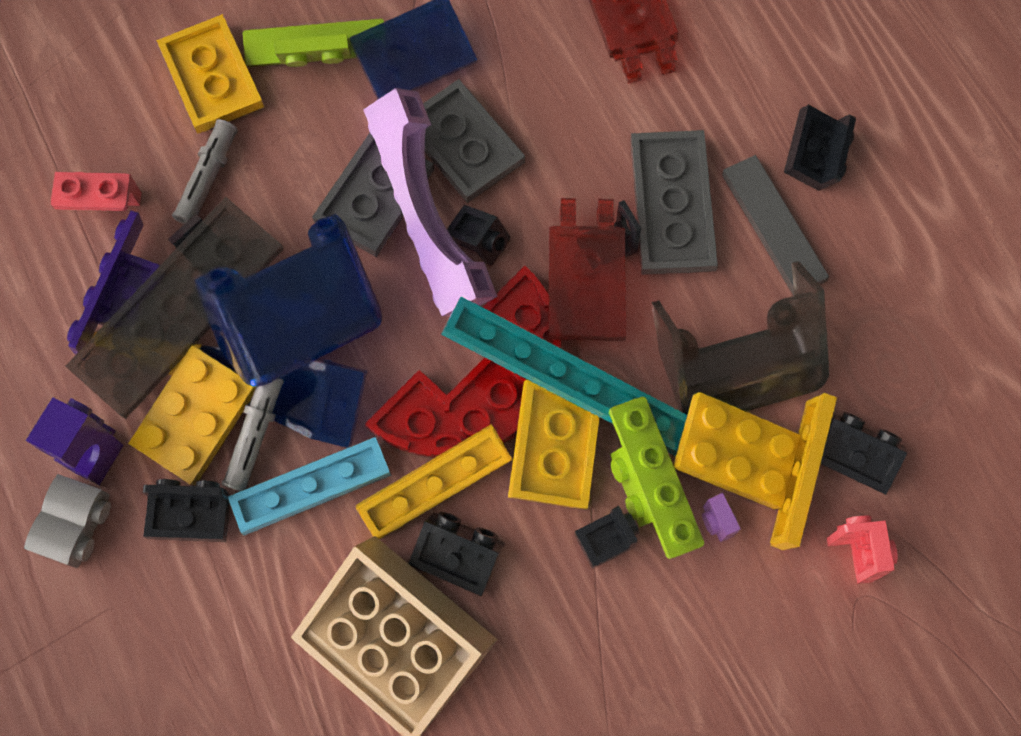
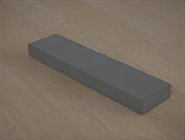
(772, 220)

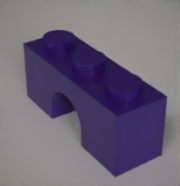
(76, 439)

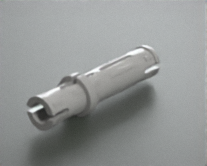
(211, 159)
(252, 435)

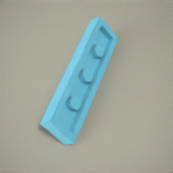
(309, 486)

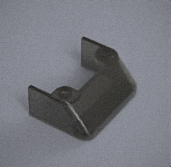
(757, 367)

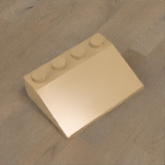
(393, 637)

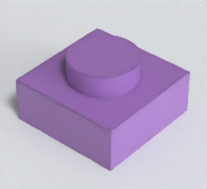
(720, 518)

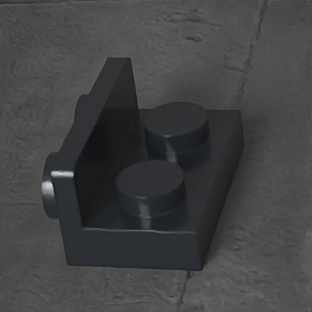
(863, 453)
(456, 552)

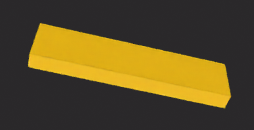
(814, 433)
(433, 482)

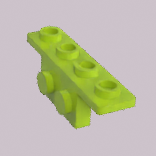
(303, 43)
(651, 479)

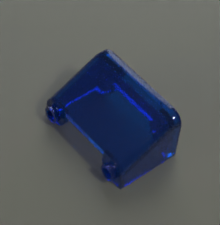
(292, 307)

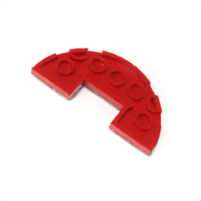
(430, 422)

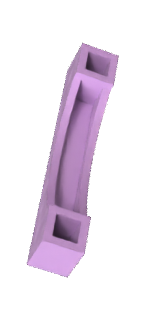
(399, 130)

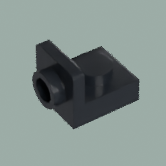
(479, 233)

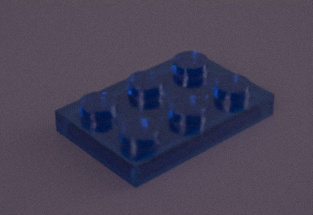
(413, 48)

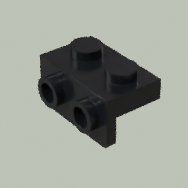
(819, 148)
(186, 511)

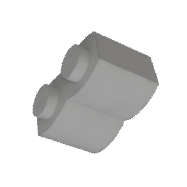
(68, 521)

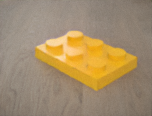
(210, 73)
(193, 415)
(553, 450)
(737, 451)

